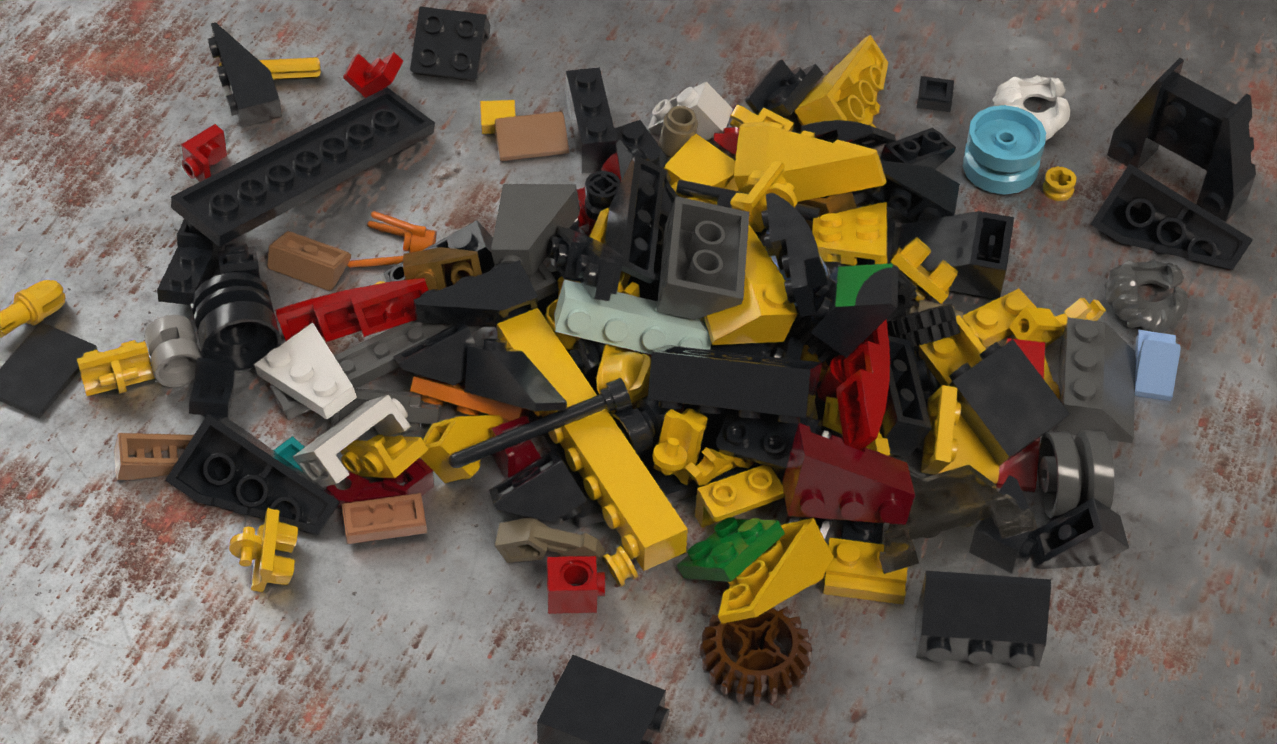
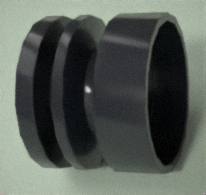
(235, 319)

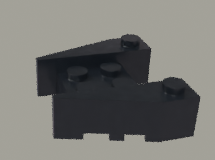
(1199, 129)

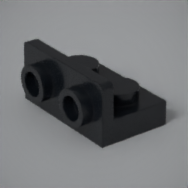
(783, 89)

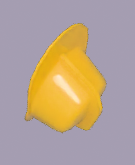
(627, 365)

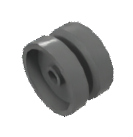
(1074, 470)

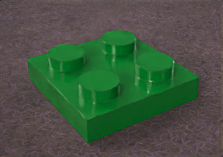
(730, 549)

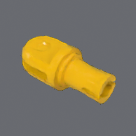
(32, 305)

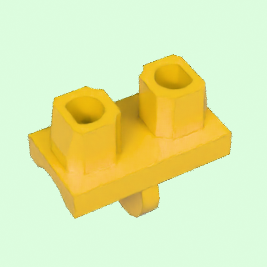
(759, 185)
(934, 283)
(115, 368)
(679, 443)
(262, 547)

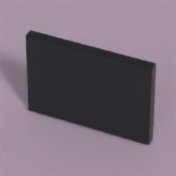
(41, 369)

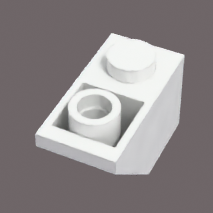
(706, 103)

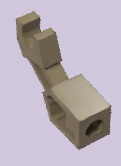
(530, 539)

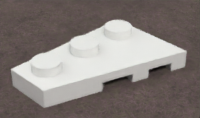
(308, 373)

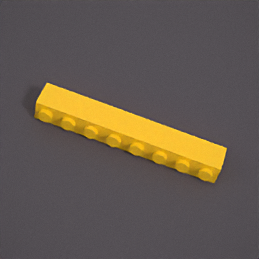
(600, 451)

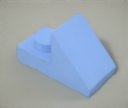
(1156, 365)

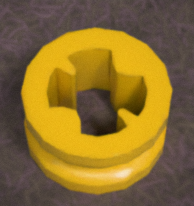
(1057, 176)
(620, 566)

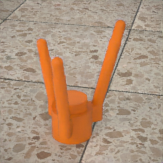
(415, 239)

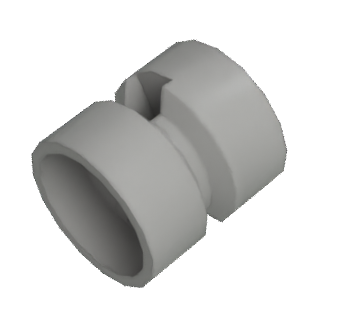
(172, 350)

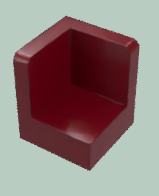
(518, 456)

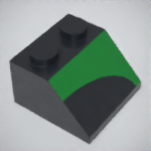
(854, 304)

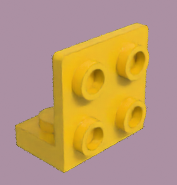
(951, 439)

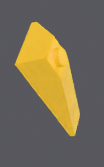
(848, 89)
(810, 164)
(765, 307)
(779, 573)

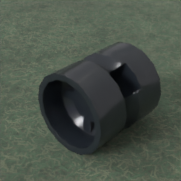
(642, 425)

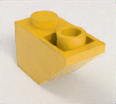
(452, 436)

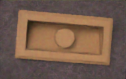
(531, 136)
(307, 260)

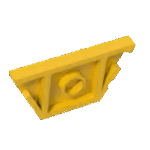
(853, 234)

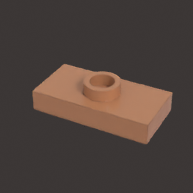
(384, 518)

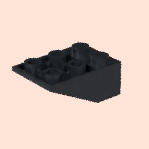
(971, 243)

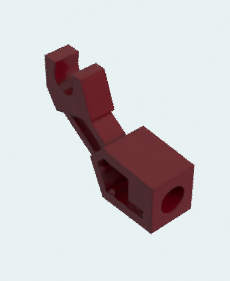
(417, 479)

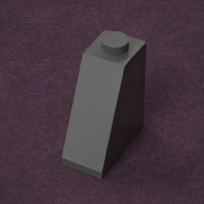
(529, 218)

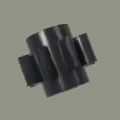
(587, 356)

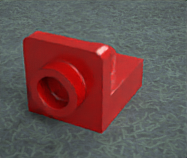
(372, 77)
(202, 152)

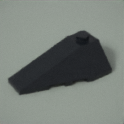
(1161, 220)
(242, 474)

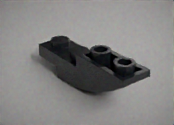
(922, 149)
(795, 252)
(586, 261)
(189, 267)

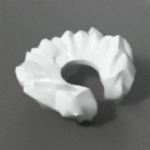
(1018, 90)

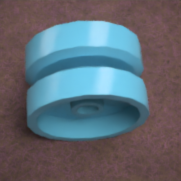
(1004, 149)

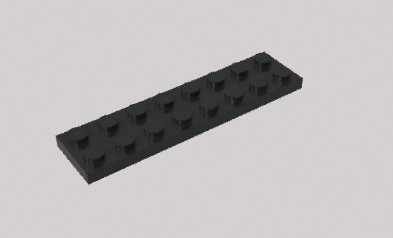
(301, 166)

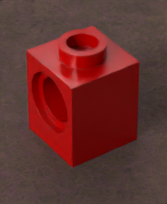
(573, 570)

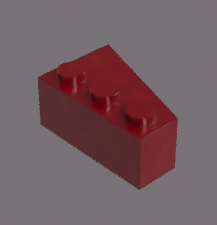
(845, 483)

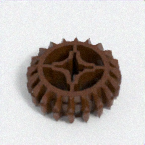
(756, 671)

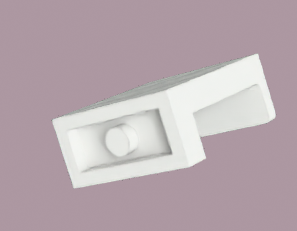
(319, 457)

